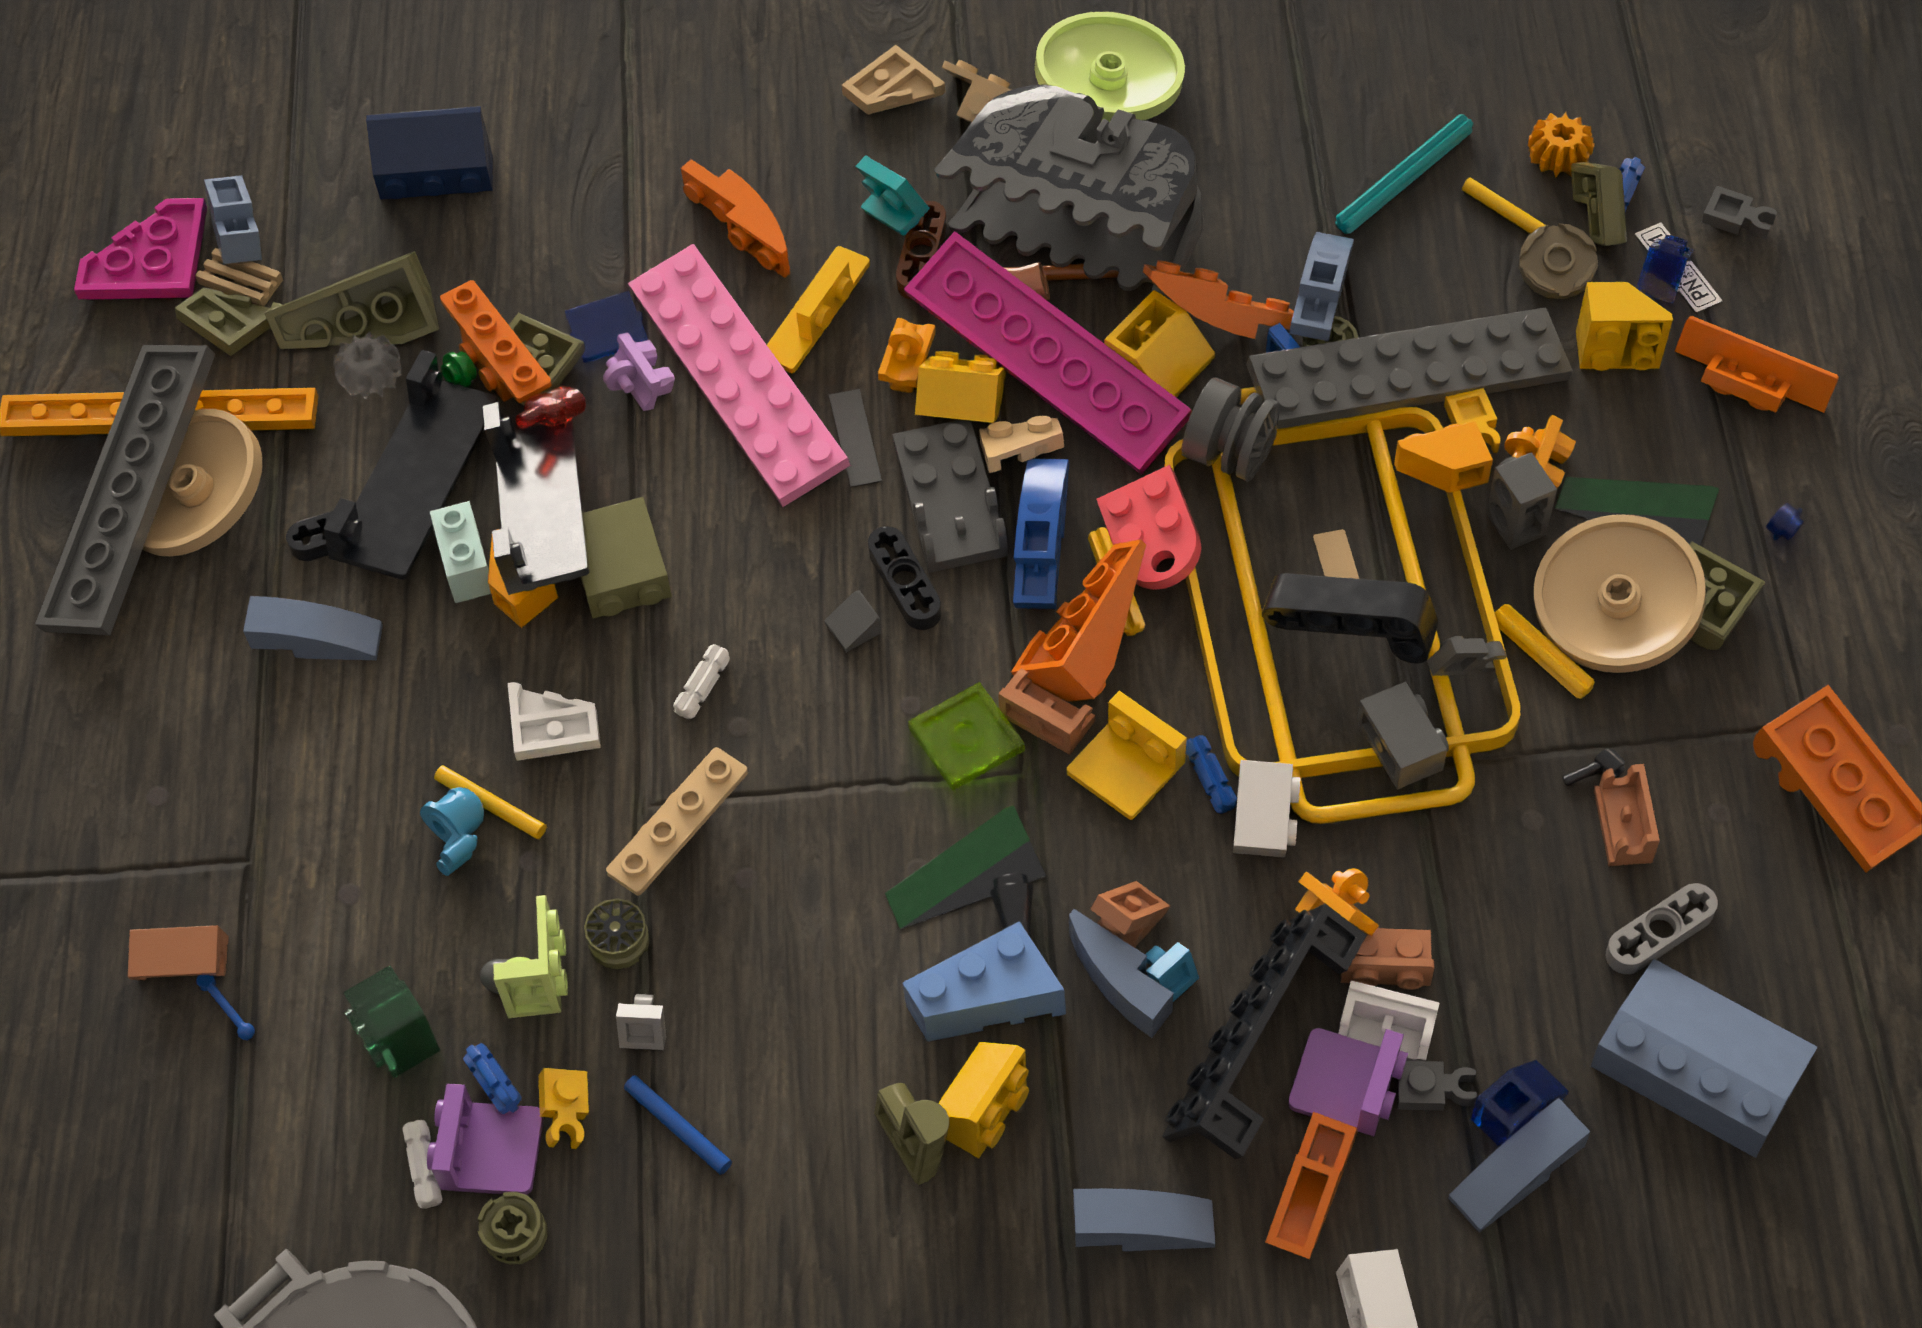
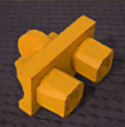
(905, 353)
(1544, 444)
(1348, 889)

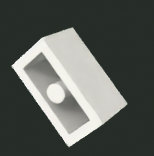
(1264, 808)

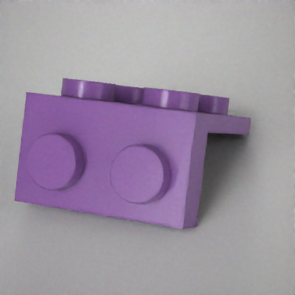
(1348, 1078)
(483, 1148)

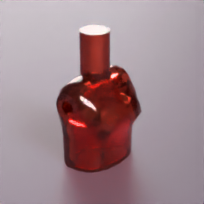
(552, 408)

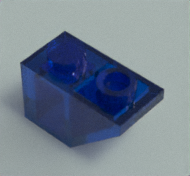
(1665, 268)
(1516, 1100)

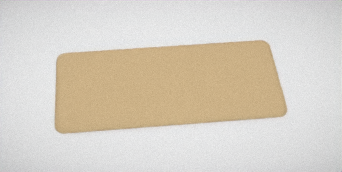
(1335, 554)

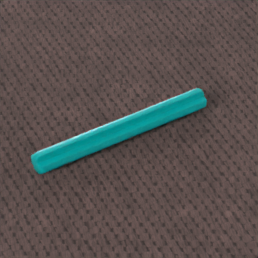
(1404, 174)

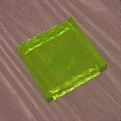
(966, 736)

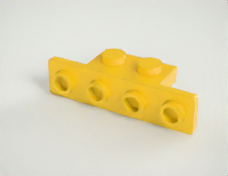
(817, 307)

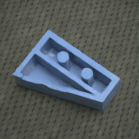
(984, 986)

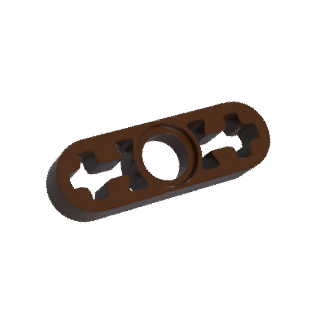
(918, 236)

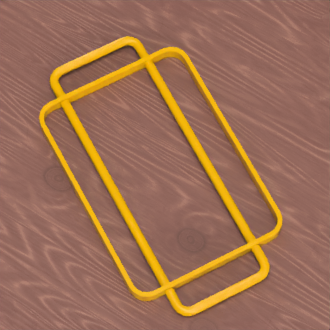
(1459, 744)

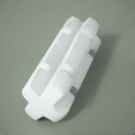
(701, 681)
(426, 1187)

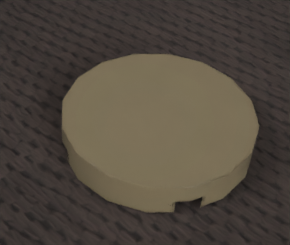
(1558, 261)

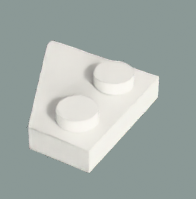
(550, 724)

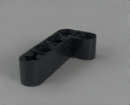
(1355, 607)

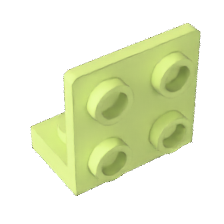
(535, 984)

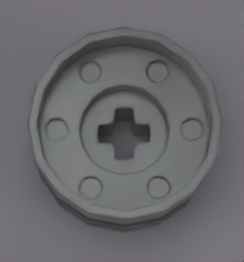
(1224, 427)

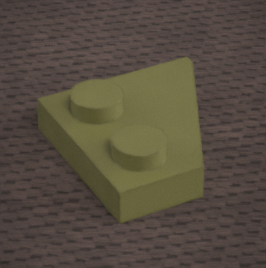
(224, 319)

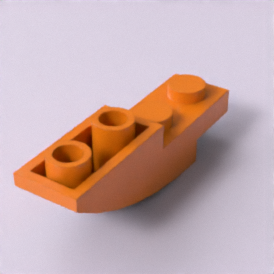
(747, 216)
(1206, 299)

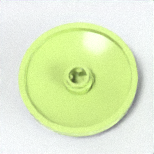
(1114, 61)

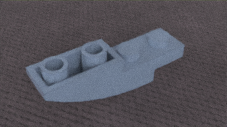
(1321, 286)

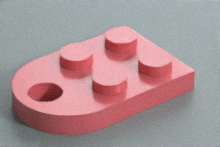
(1159, 516)

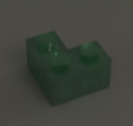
(390, 1022)

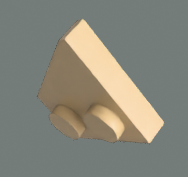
(892, 82)
(1022, 439)

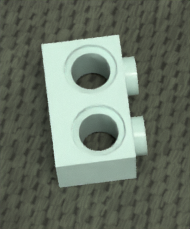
(461, 551)

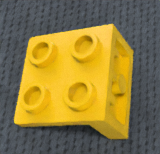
(1129, 757)

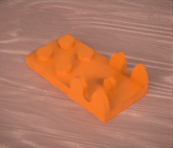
(1843, 777)

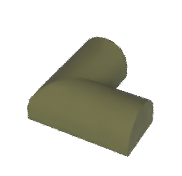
(1604, 194)
(550, 347)
(1728, 597)
(914, 1129)

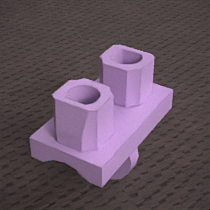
(632, 372)

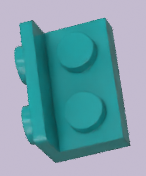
(891, 198)

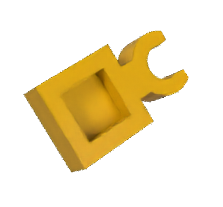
(1475, 407)
(565, 1100)

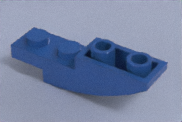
(1040, 533)

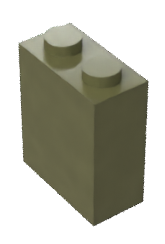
(622, 559)

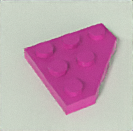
(148, 257)

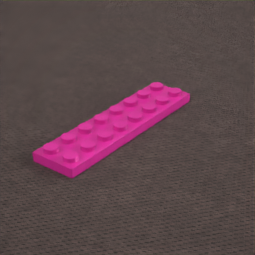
(1049, 352)

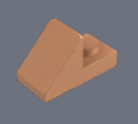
(1129, 911)

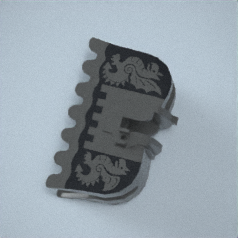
(1078, 183)

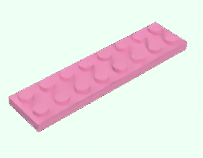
(739, 375)

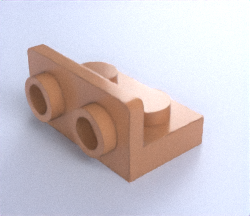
(1393, 958)

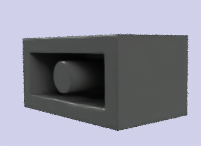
(1402, 734)

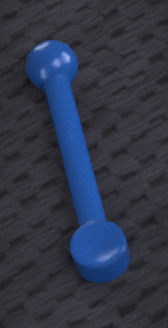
(207, 983)

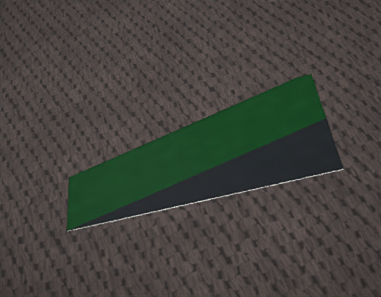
(1678, 506)
(966, 870)

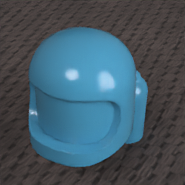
(454, 821)

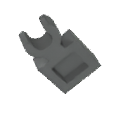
(1733, 211)
(1461, 655)
(1427, 1087)

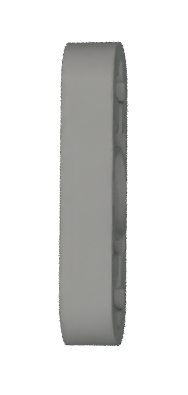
(1655, 946)

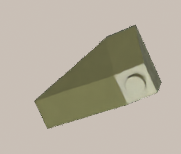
(383, 300)

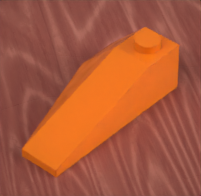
(1085, 641)

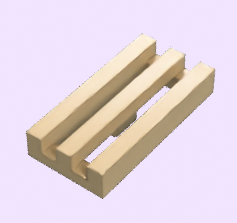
(242, 273)

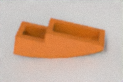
(1311, 1185)

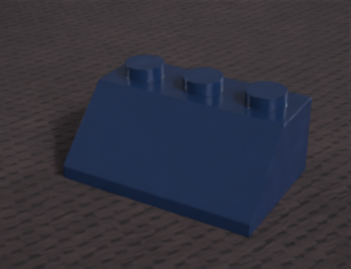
(430, 152)

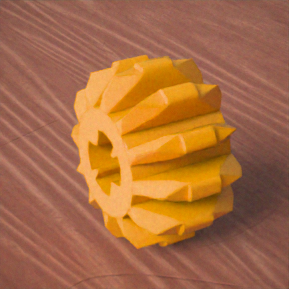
(1559, 143)

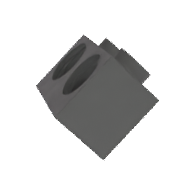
(1521, 500)

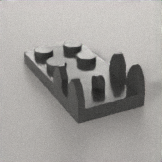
(950, 495)

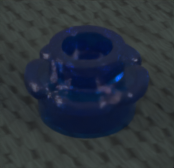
(1785, 522)

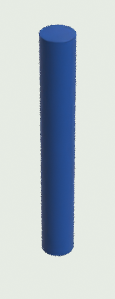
(678, 1125)

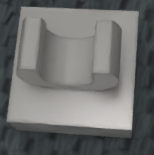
(641, 1024)

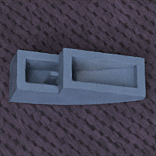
(233, 219)
(311, 629)
(1120, 974)
(1520, 1165)
(1142, 1219)

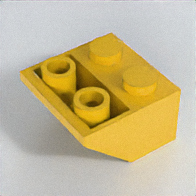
(1620, 328)
(1162, 343)
(960, 387)
(984, 1095)

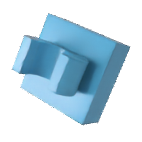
(1172, 968)

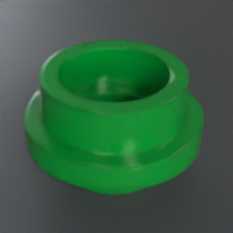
(458, 368)

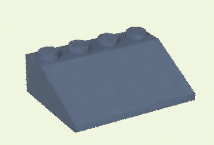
(1703, 1057)

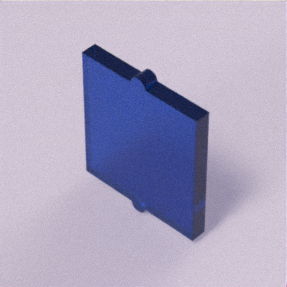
(602, 322)

